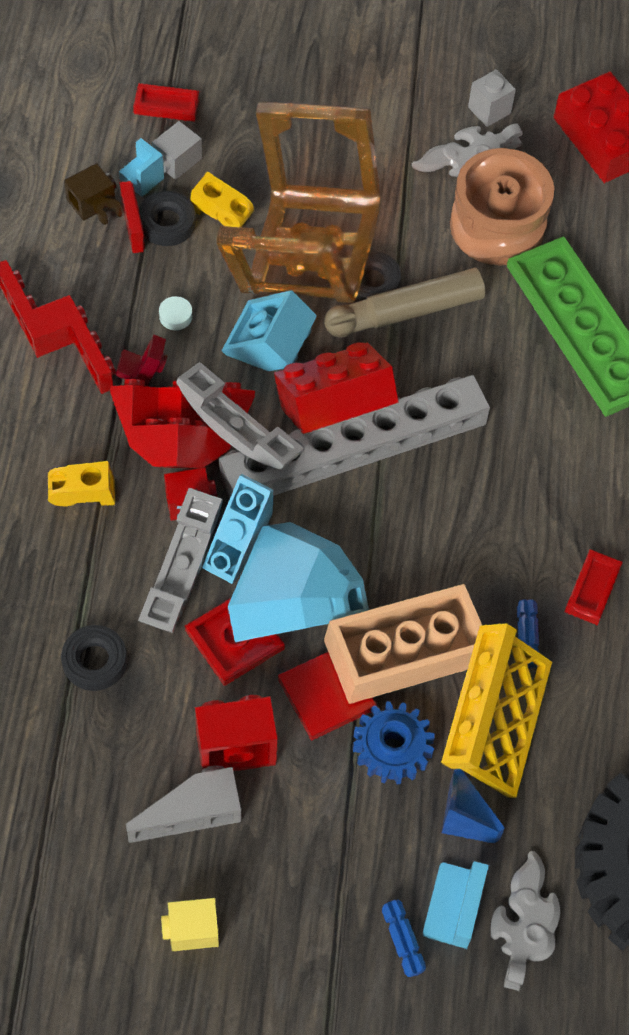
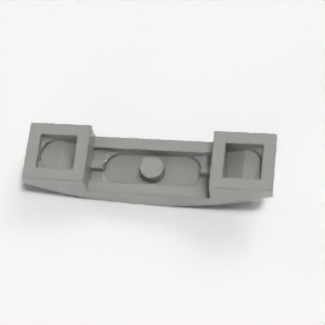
(232, 423)
(183, 561)

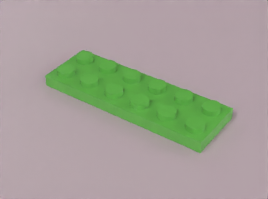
(577, 319)

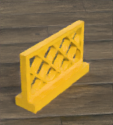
(481, 703)

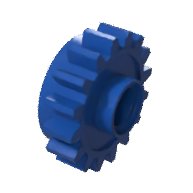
(398, 725)

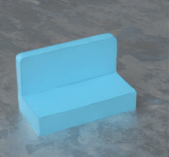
(455, 903)

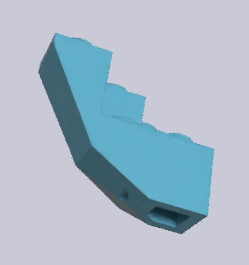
(293, 584)

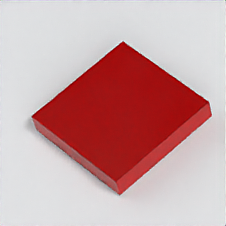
(227, 658)
(320, 698)

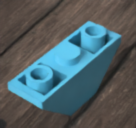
(244, 516)

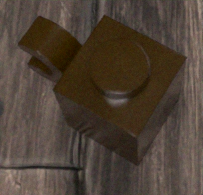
(92, 193)

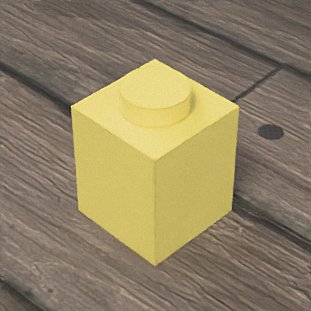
(191, 924)

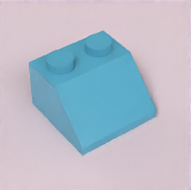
(270, 331)

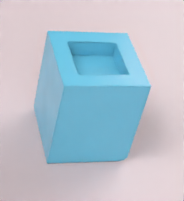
(145, 169)

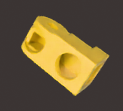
(221, 201)
(82, 484)

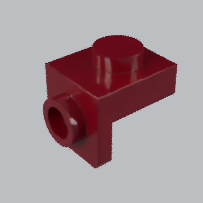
(143, 367)

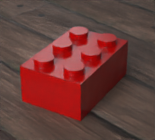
(598, 124)
(336, 387)

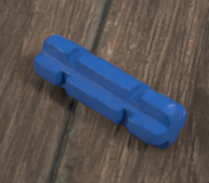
(528, 625)
(403, 938)

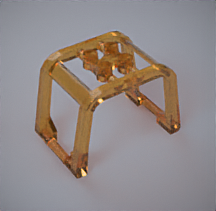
(308, 246)

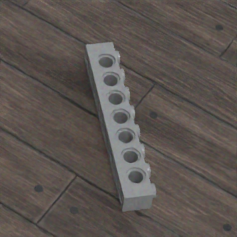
(374, 444)

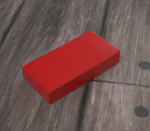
(166, 102)
(132, 217)
(593, 587)

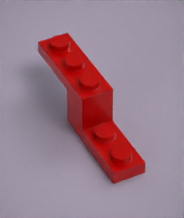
(56, 327)

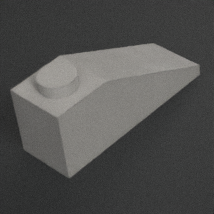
(196, 804)

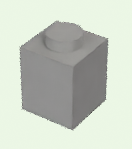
(491, 98)
(179, 148)

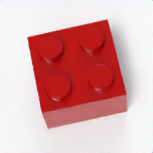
(237, 733)

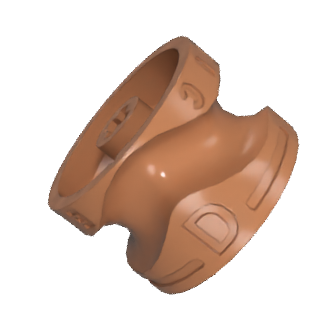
(501, 205)

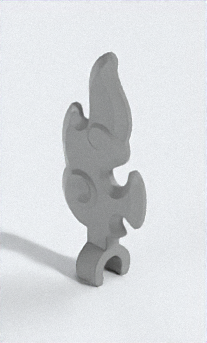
(457, 155)
(533, 933)

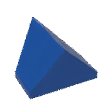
(468, 813)

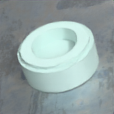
(175, 313)

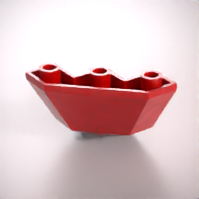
(166, 426)

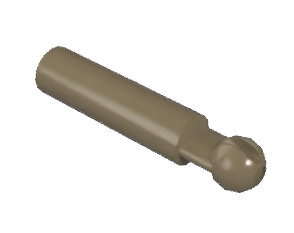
(406, 303)

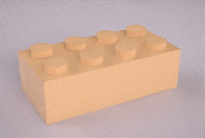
(403, 643)

